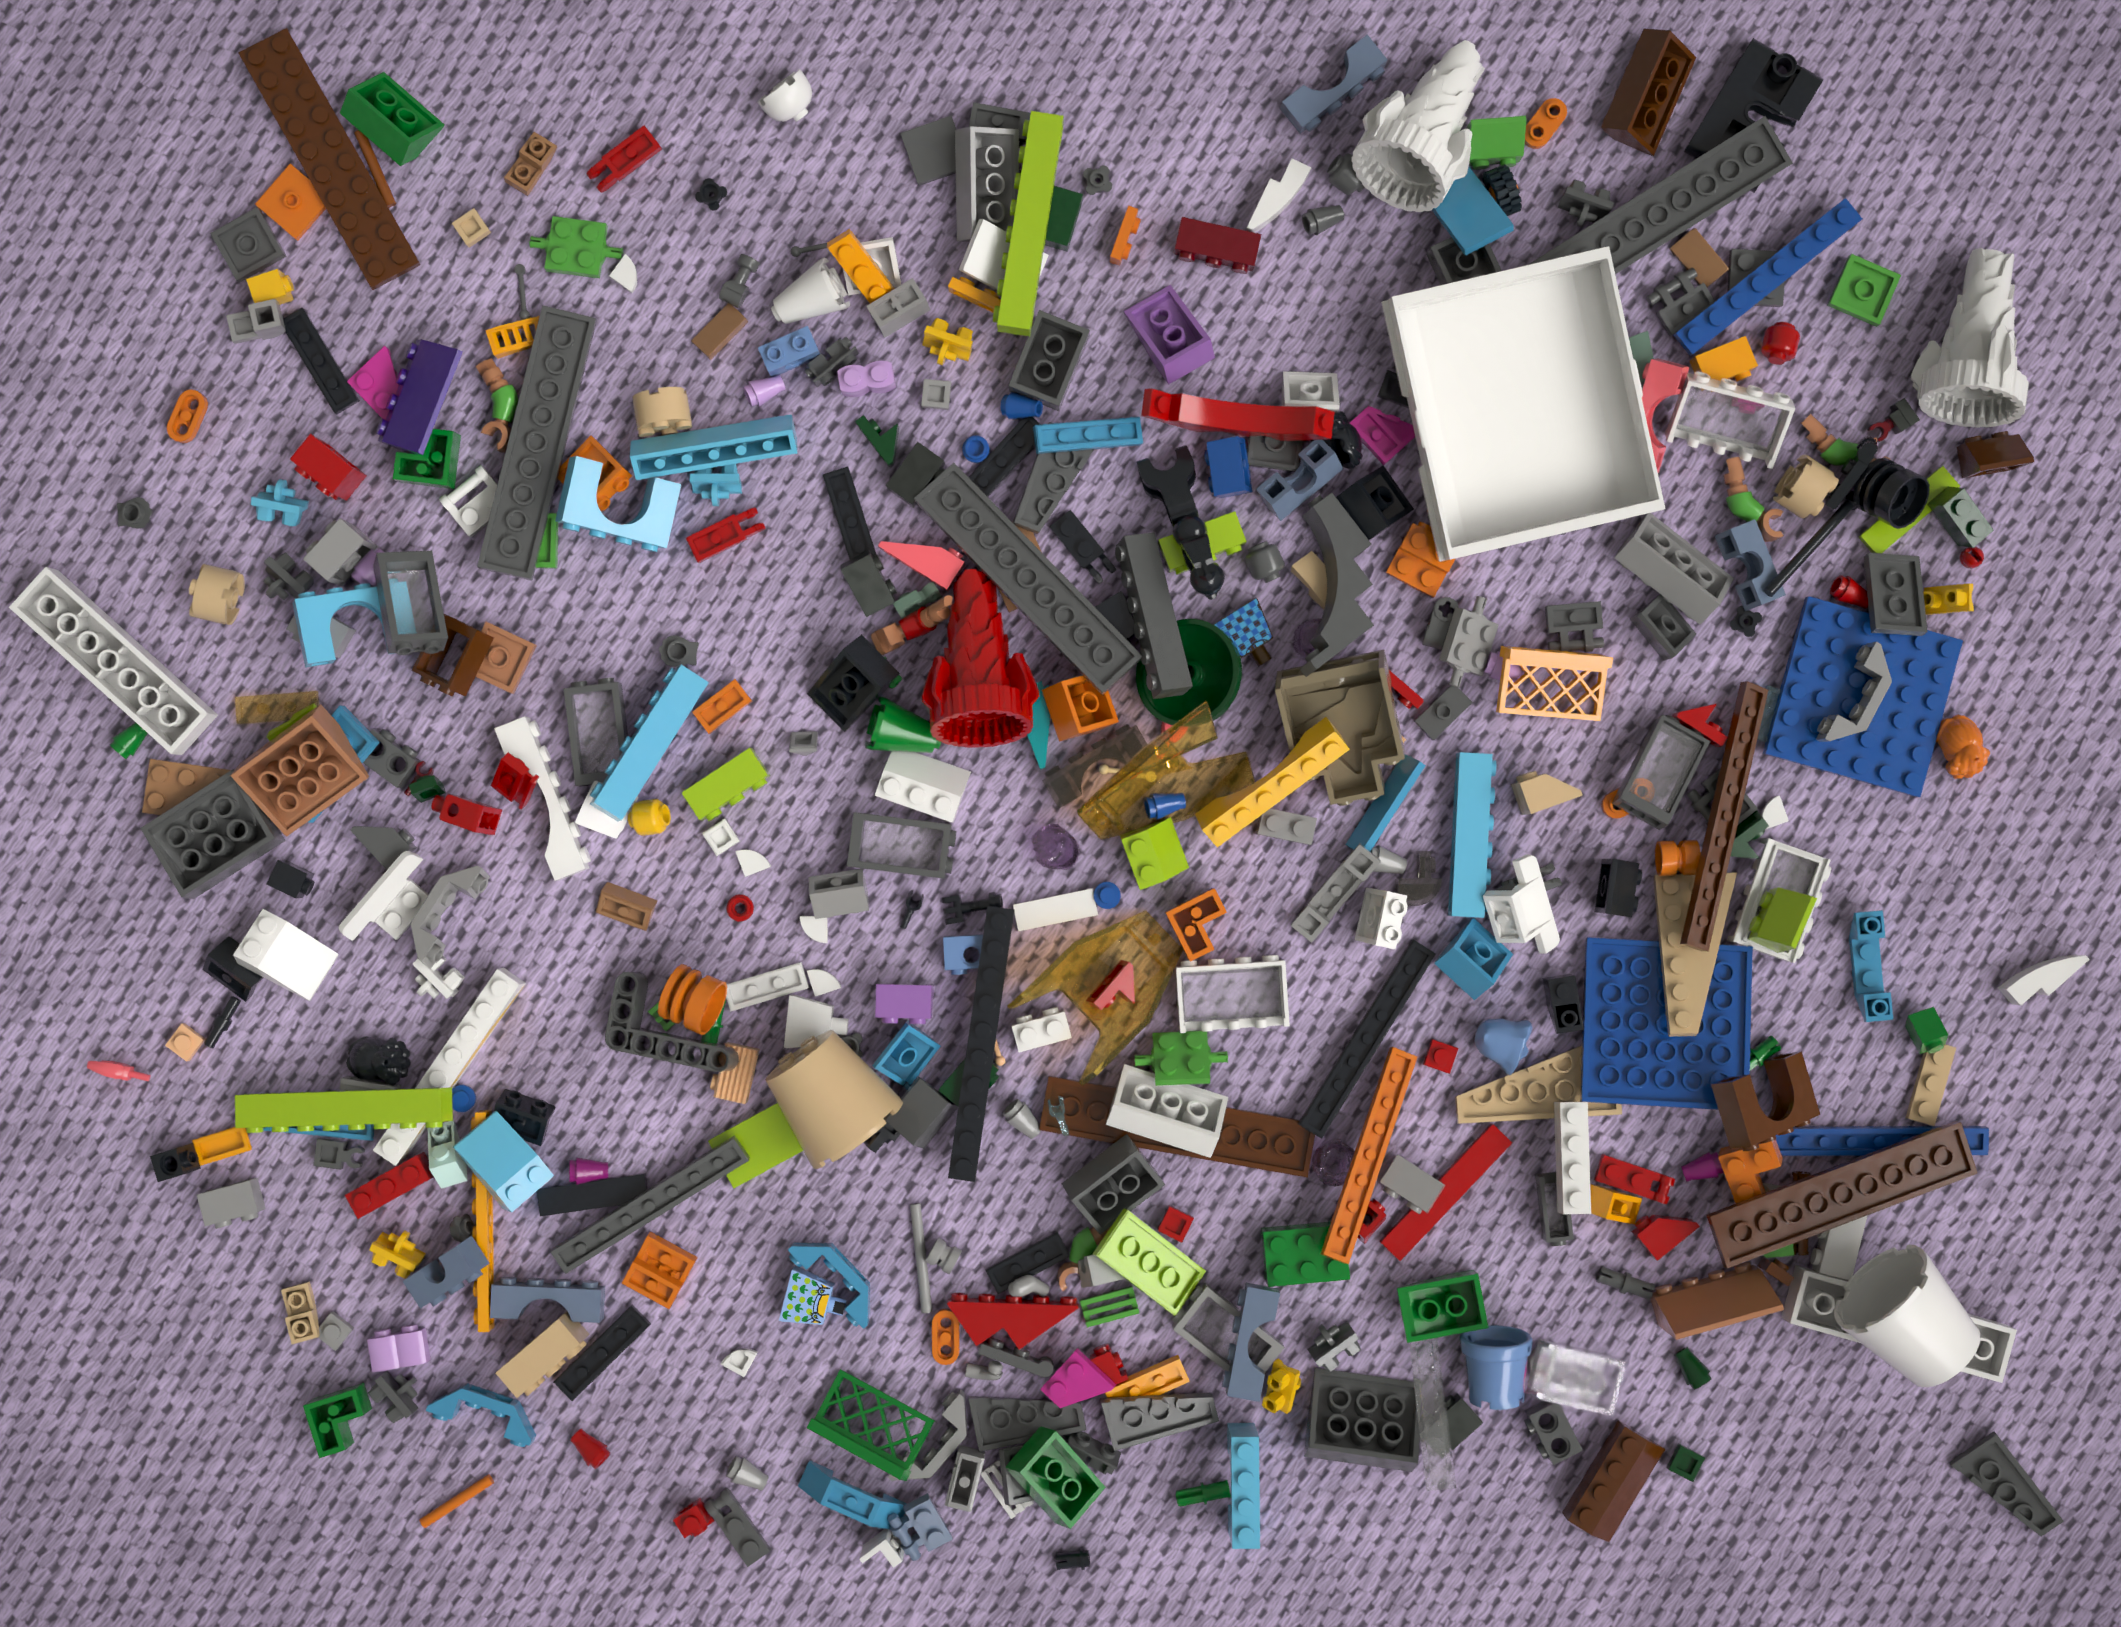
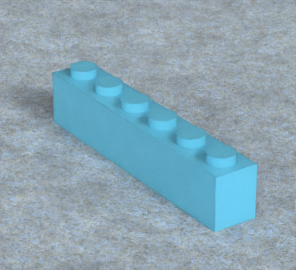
(713, 447)
(648, 743)
(1470, 834)

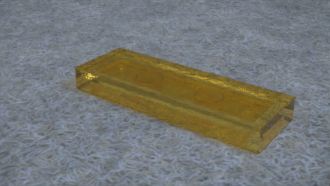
(272, 706)

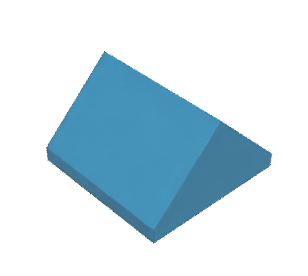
(906, 1054)

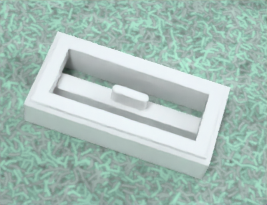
(985, 1474)

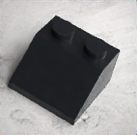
(1375, 502)
(1618, 887)

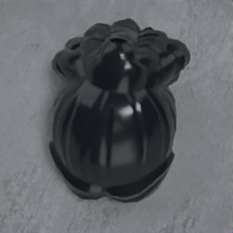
(1345, 441)
(378, 1059)

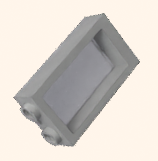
(1209, 1324)

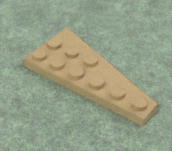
(1685, 969)
(1530, 1093)

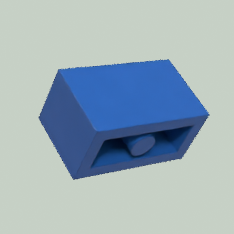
(1228, 467)

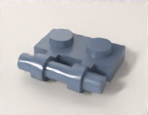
(927, 1522)

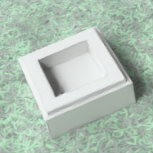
(721, 837)

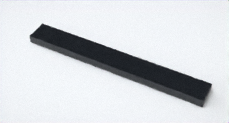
(1366, 1039)

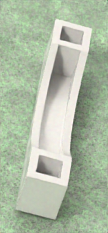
(563, 849)

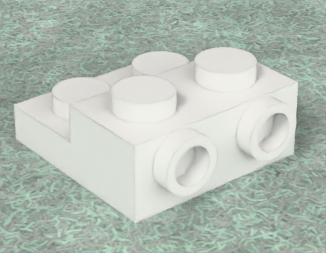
(1381, 918)

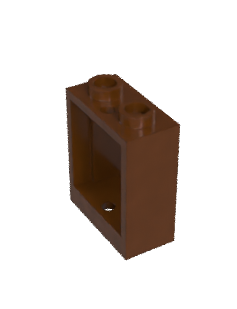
(467, 666)

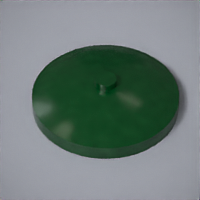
(1213, 670)

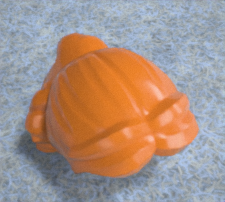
(1962, 746)

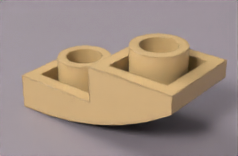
(1312, 574)
(301, 1312)

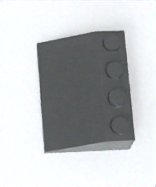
(211, 836)
(1363, 1420)

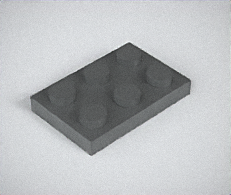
(1895, 594)

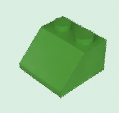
(1497, 141)

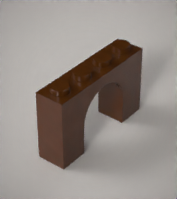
(1792, 1103)

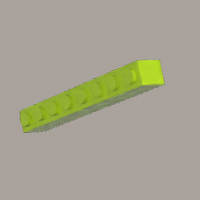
(1030, 223)
(344, 1108)

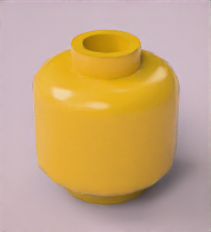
(649, 817)

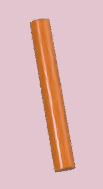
(456, 1501)

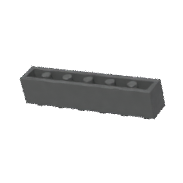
(1153, 615)

